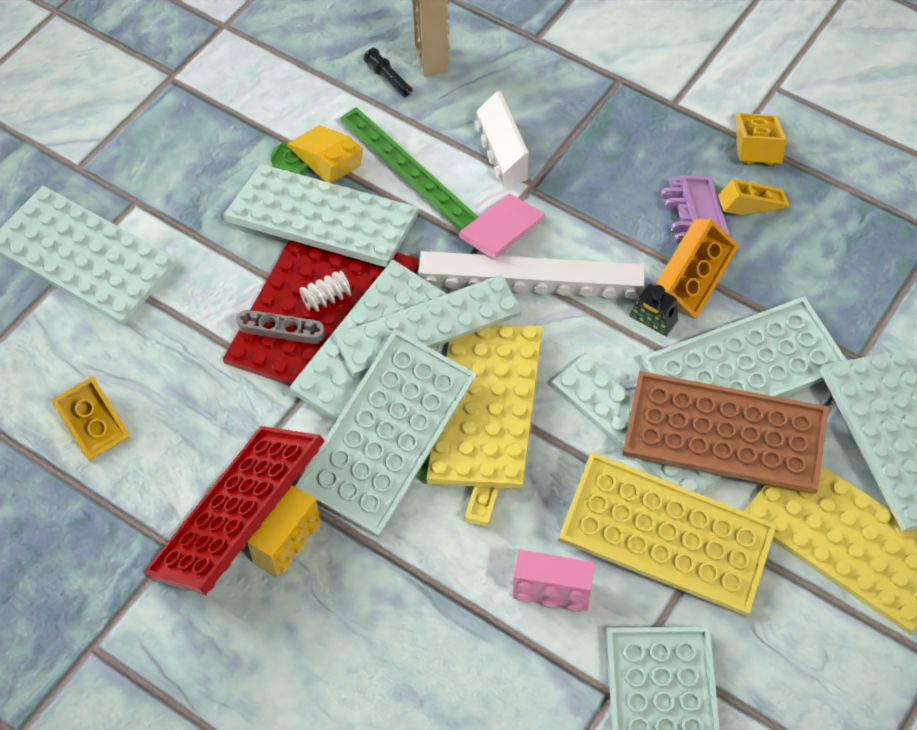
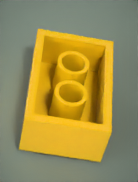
(285, 532)

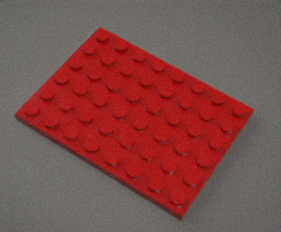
(280, 295)

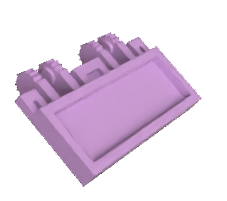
(694, 199)

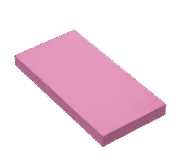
(501, 226)

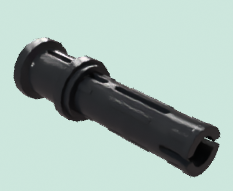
(382, 67)

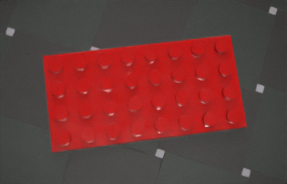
(233, 509)

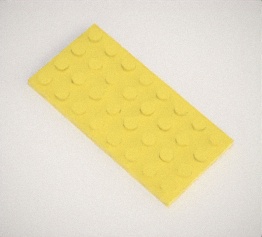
(492, 425)
(668, 533)
(848, 542)

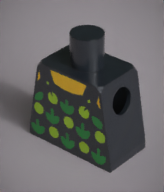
(656, 309)

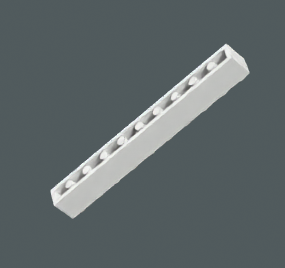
(535, 274)

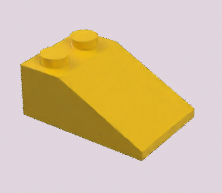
(759, 138)
(327, 152)
(90, 418)

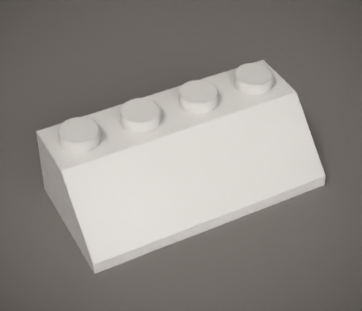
(502, 141)

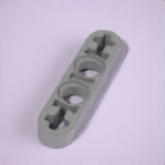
(278, 330)

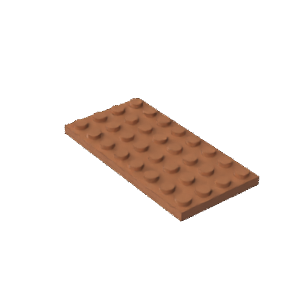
(727, 432)

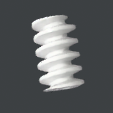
(325, 290)

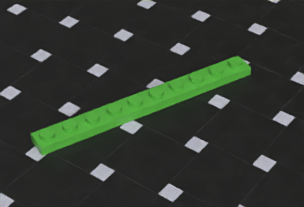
(408, 169)

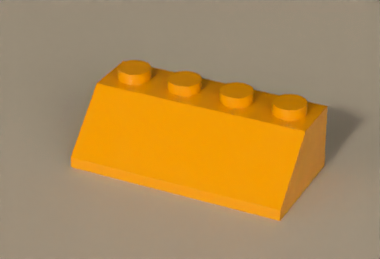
(697, 265)

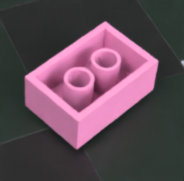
(553, 580)

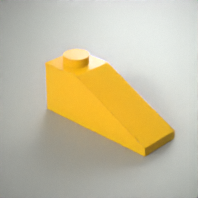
(749, 198)

